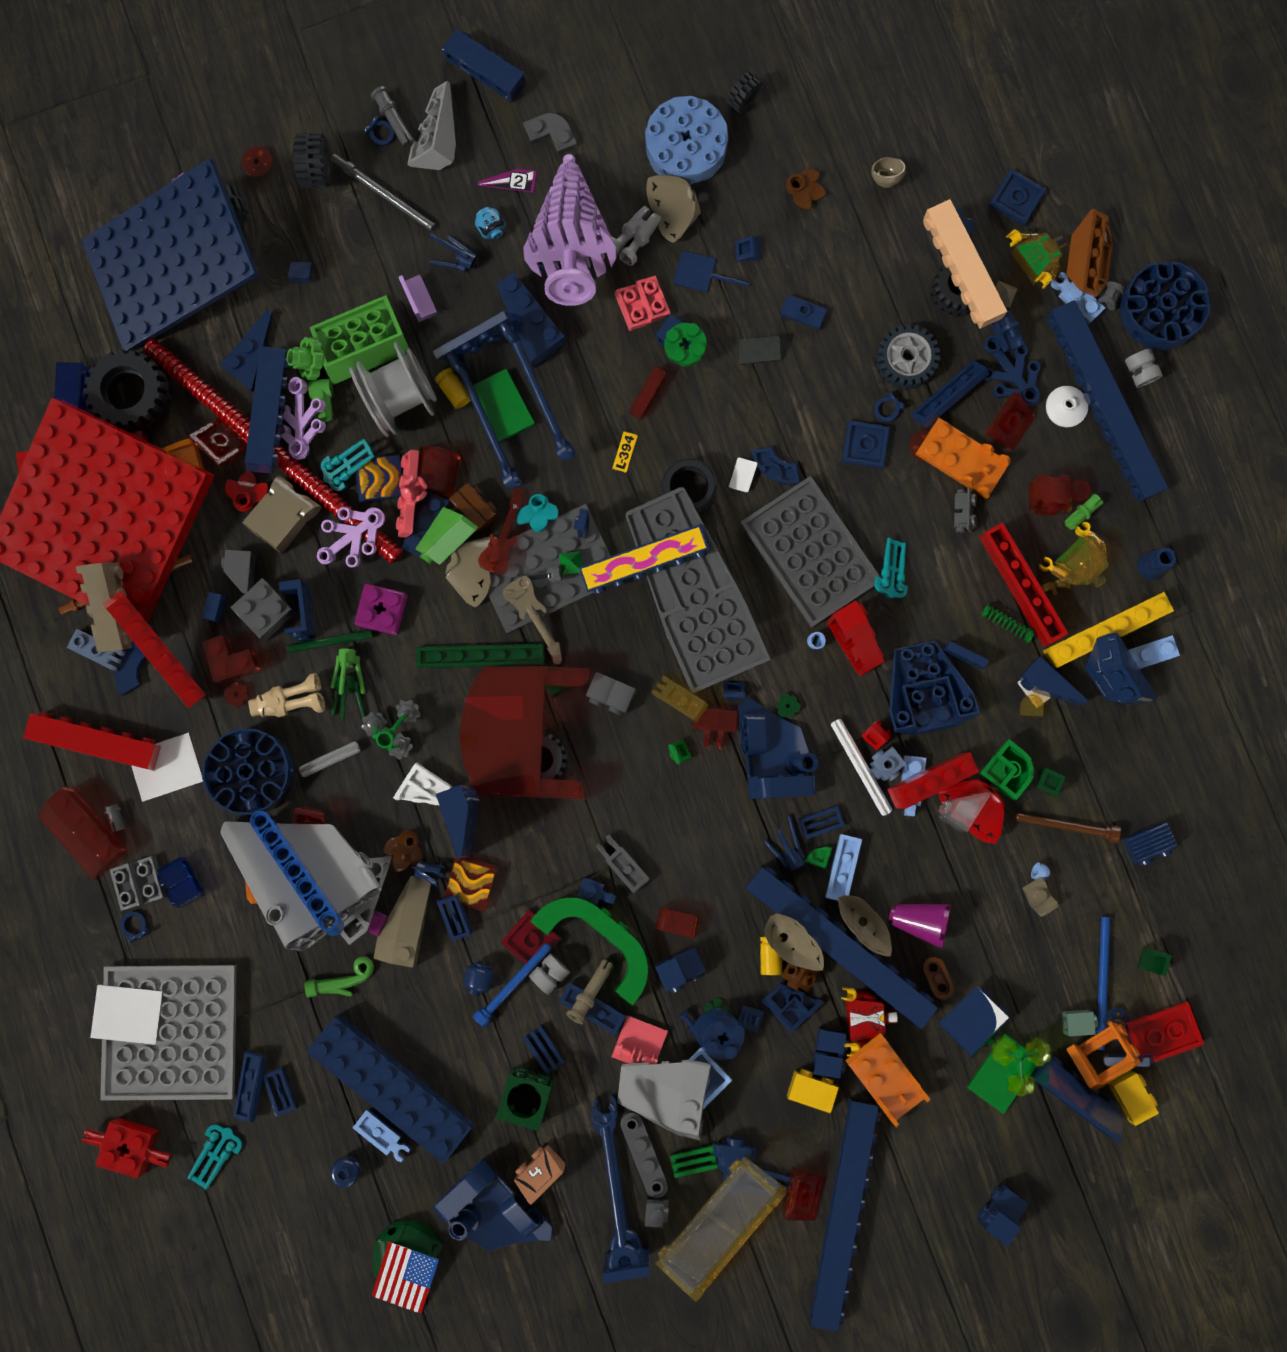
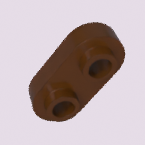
(938, 977)

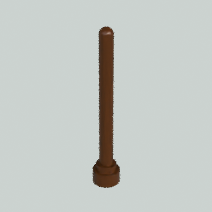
(1110, 833)

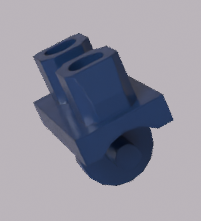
(1008, 332)

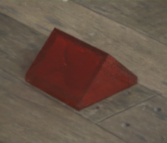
(1010, 422)
(802, 1195)

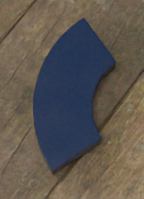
(774, 468)
(128, 670)

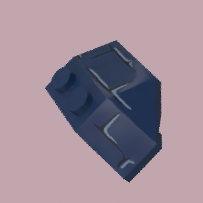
(1117, 672)

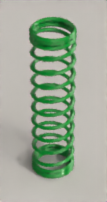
(1030, 634)

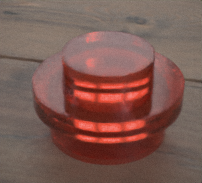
(1080, 490)

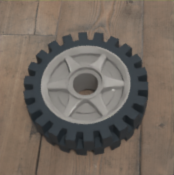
(913, 342)

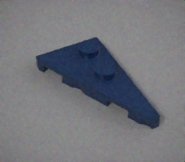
(243, 359)

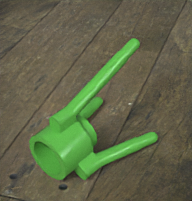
(345, 660)

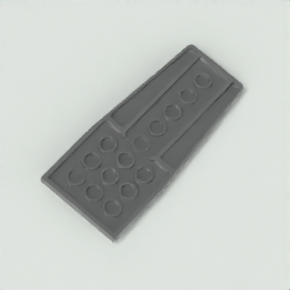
(698, 599)

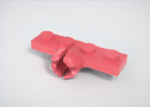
(412, 491)

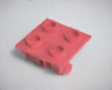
(639, 1042)

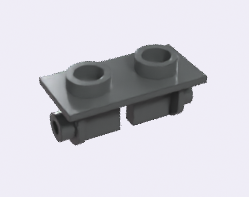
(967, 518)

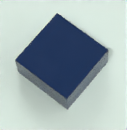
(214, 608)

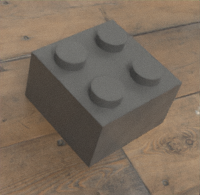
(263, 609)

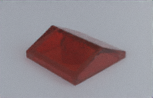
(219, 442)

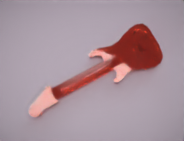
(495, 556)

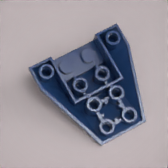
(928, 691)

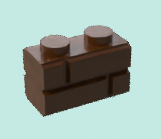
(473, 507)

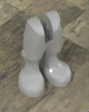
(637, 229)

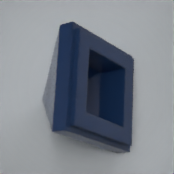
(734, 690)

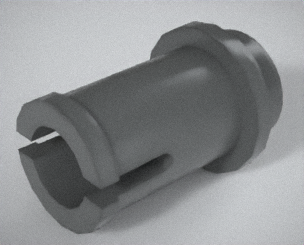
(114, 818)

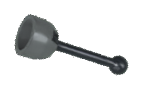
(553, 574)

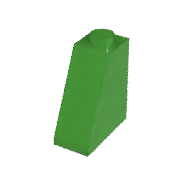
(444, 536)

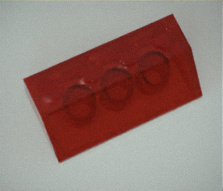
(81, 832)

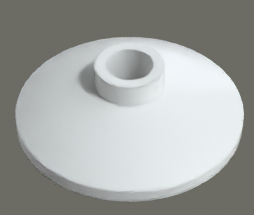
(1060, 413)

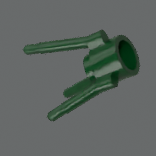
(349, 685)

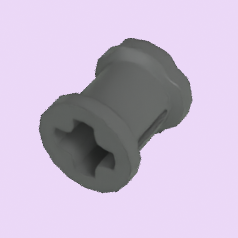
(1111, 295)

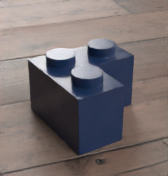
(679, 968)
(1002, 1213)

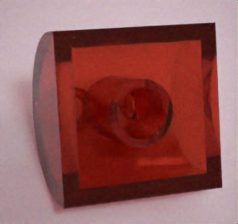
(438, 469)

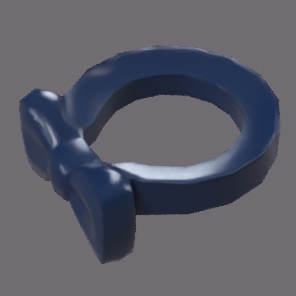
(377, 122)
(890, 397)
(143, 931)

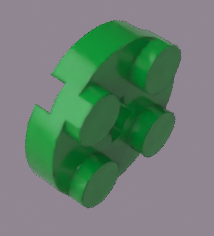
(687, 332)

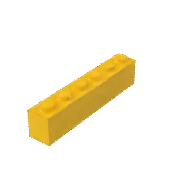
(1121, 623)

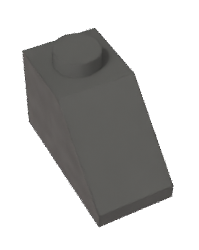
(240, 568)

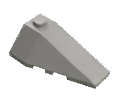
(437, 137)

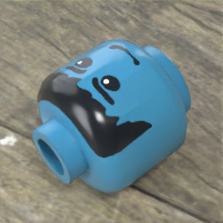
(490, 223)

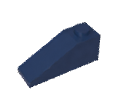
(1044, 680)

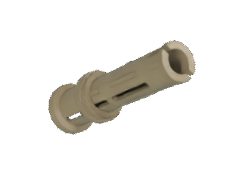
(585, 999)

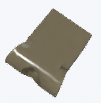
(281, 515)

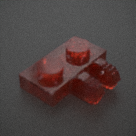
(718, 721)

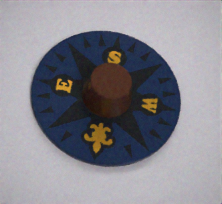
(1117, 1016)

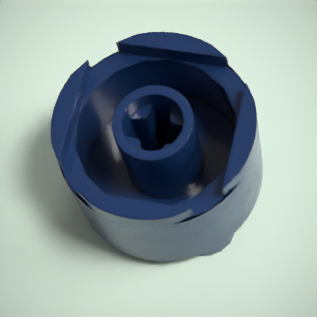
(719, 1034)

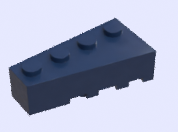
(537, 332)

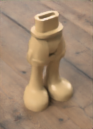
(276, 703)

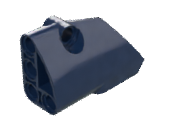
(774, 754)
(490, 1212)

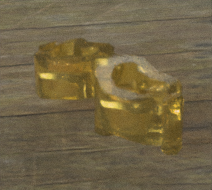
(1053, 585)

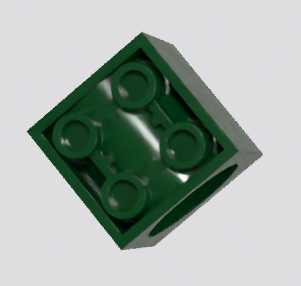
(511, 1113)

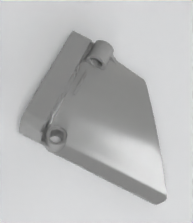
(329, 858)

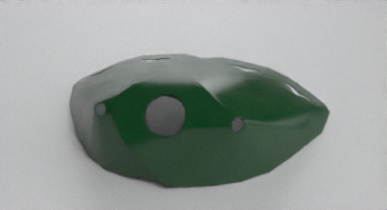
(414, 1237)

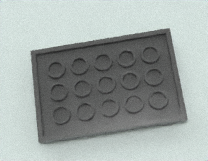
(810, 551)
(534, 555)

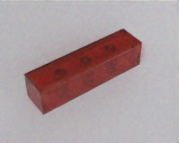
(647, 392)

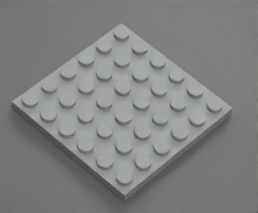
(192, 1041)

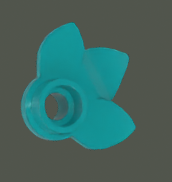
(537, 515)

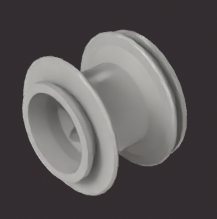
(393, 389)

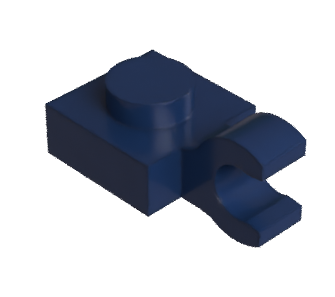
(593, 892)

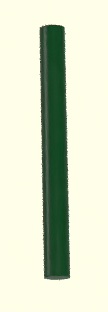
(330, 641)

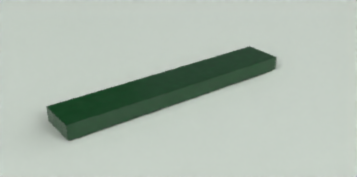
(480, 656)

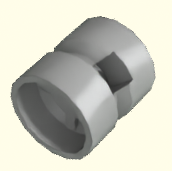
(1143, 367)
(548, 975)

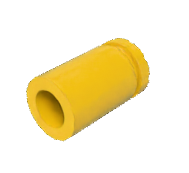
(452, 388)
(770, 960)

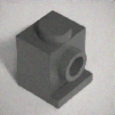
(656, 1212)

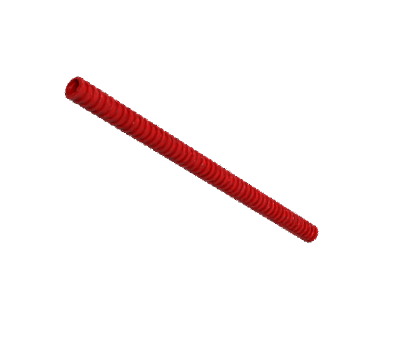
(238, 421)

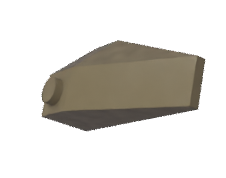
(403, 930)

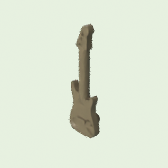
(521, 595)

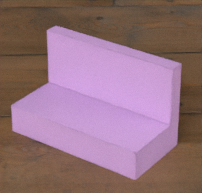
(418, 297)

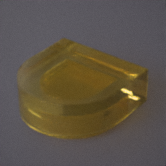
(1031, 706)

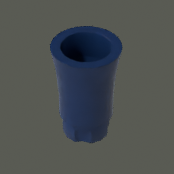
(1155, 563)

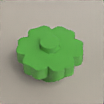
(307, 358)

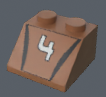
(539, 1173)

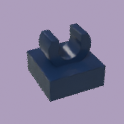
(750, 1018)

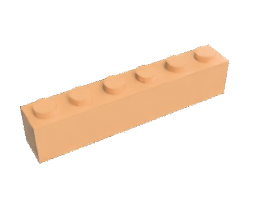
(964, 263)

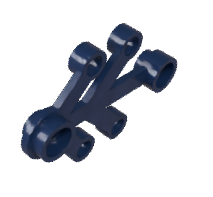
(1013, 373)

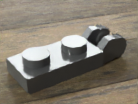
(624, 865)

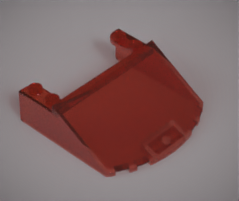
(505, 731)

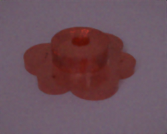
(230, 693)

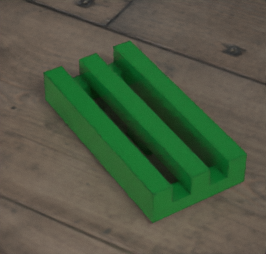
(693, 1170)

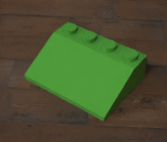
(359, 335)

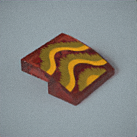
(472, 881)

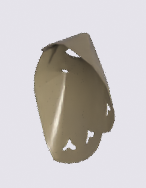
(676, 204)
(465, 573)
(875, 924)
(805, 953)

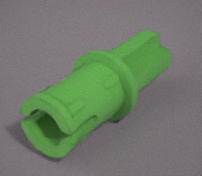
(1083, 512)

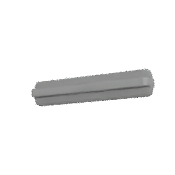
(329, 759)

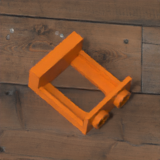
(1080, 1053)

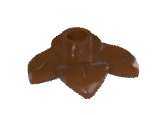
(808, 188)
(404, 854)

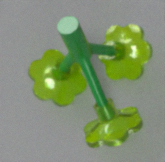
(1007, 1052)

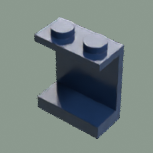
(302, 590)

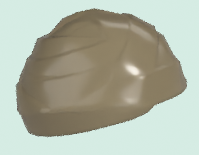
(888, 172)

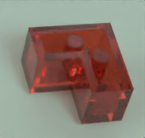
(226, 665)

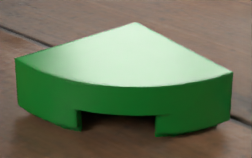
(819, 856)

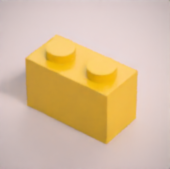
(812, 1090)
(1133, 1097)

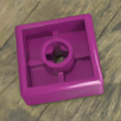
(387, 621)

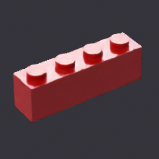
(932, 780)

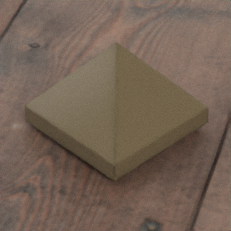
(1006, 293)

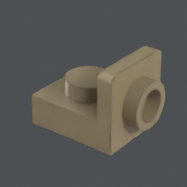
(1040, 897)

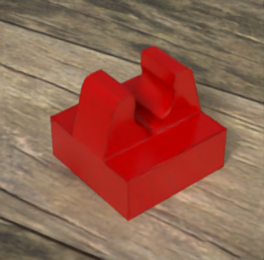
(876, 735)

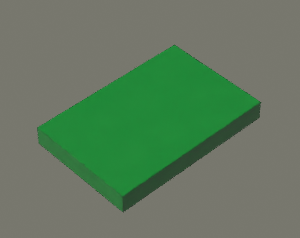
(503, 405)
(992, 1078)

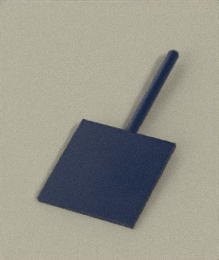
(696, 272)

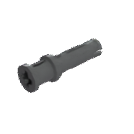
(388, 108)

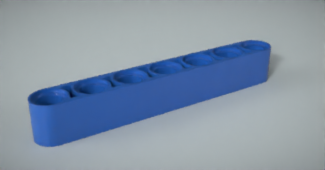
(303, 879)

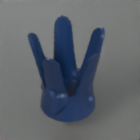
(423, 870)

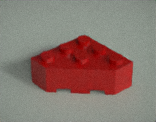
(856, 637)

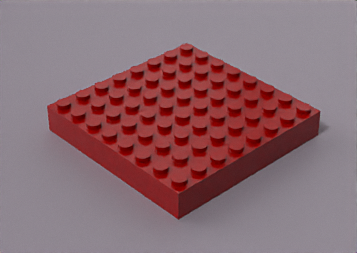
(97, 499)

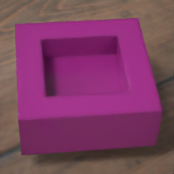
(377, 922)

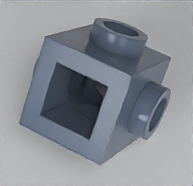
(894, 763)

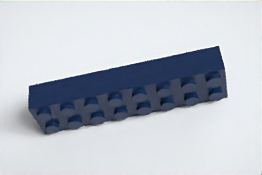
(390, 1088)

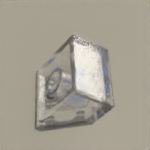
(962, 810)

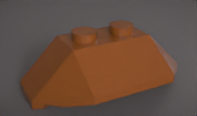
(1090, 254)

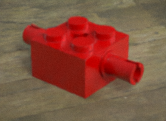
(114, 1153)

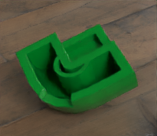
(1009, 770)

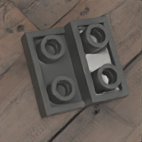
(137, 883)

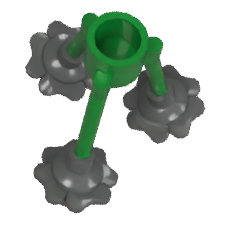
(385, 738)

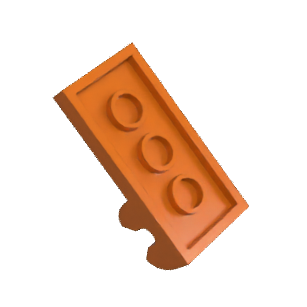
(963, 458)
(886, 1078)

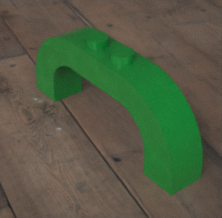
(637, 968)

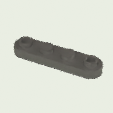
(644, 1155)

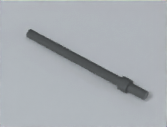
(351, 170)

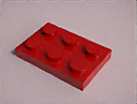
(1165, 1032)

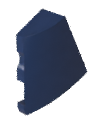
(790, 1006)

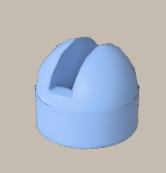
(820, 640)
(1040, 870)

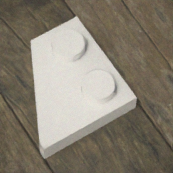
(421, 786)

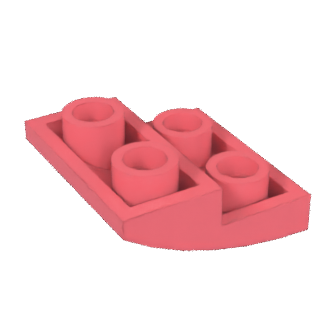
(642, 303)

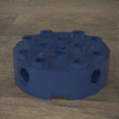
(1164, 305)
(245, 750)

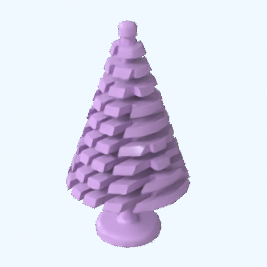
(569, 232)

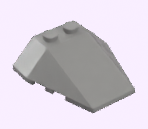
(667, 1094)

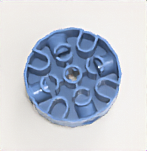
(686, 139)

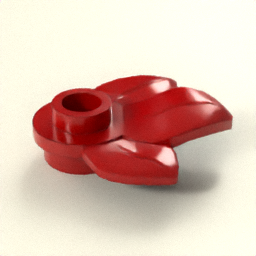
(246, 488)

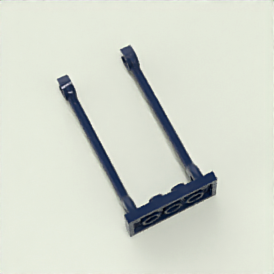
(472, 341)
(623, 1260)

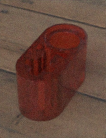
(677, 922)

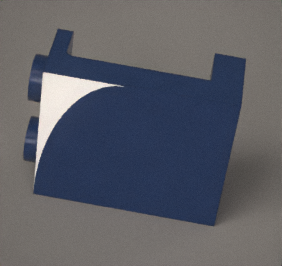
(975, 1021)

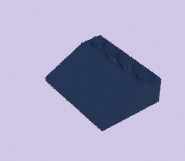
(460, 816)
(1080, 1098)

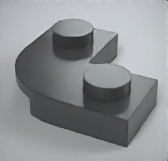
(551, 126)

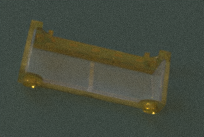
(720, 1228)

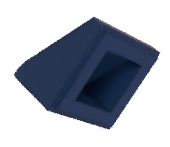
(748, 249)
(300, 272)

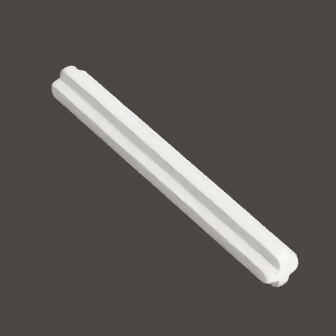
(861, 767)

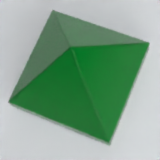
(570, 562)
(679, 752)

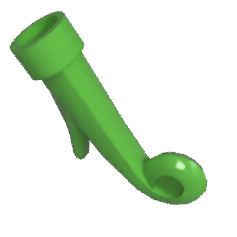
(336, 985)

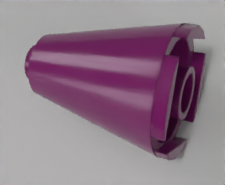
(922, 920)

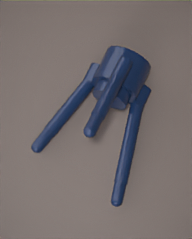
(464, 256)
(792, 858)

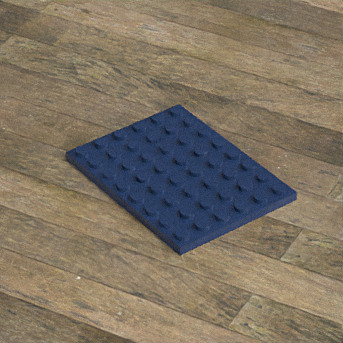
(169, 256)

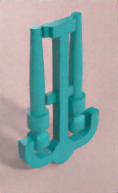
(327, 464)
(889, 571)
(227, 1133)

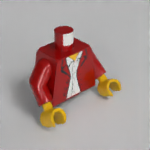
(865, 1017)

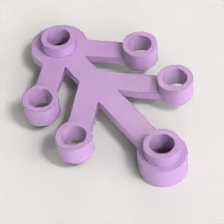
(300, 444)
(353, 535)

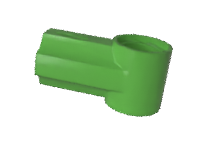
(322, 390)

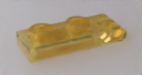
(680, 699)

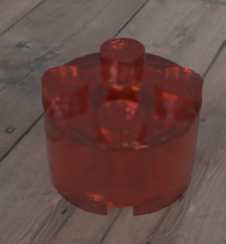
(1050, 495)

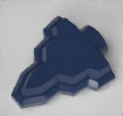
(730, 1151)

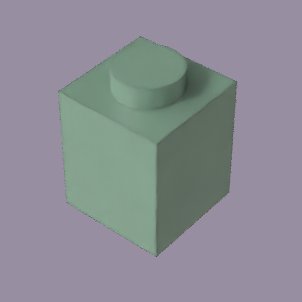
(1079, 1023)

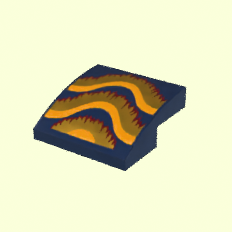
(379, 479)

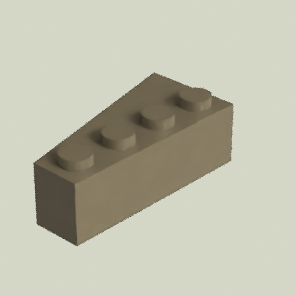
(100, 584)

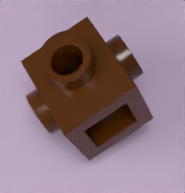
(799, 977)

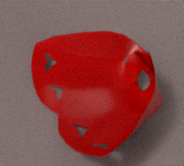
(990, 816)

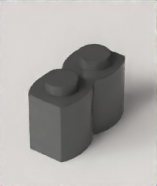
(610, 693)

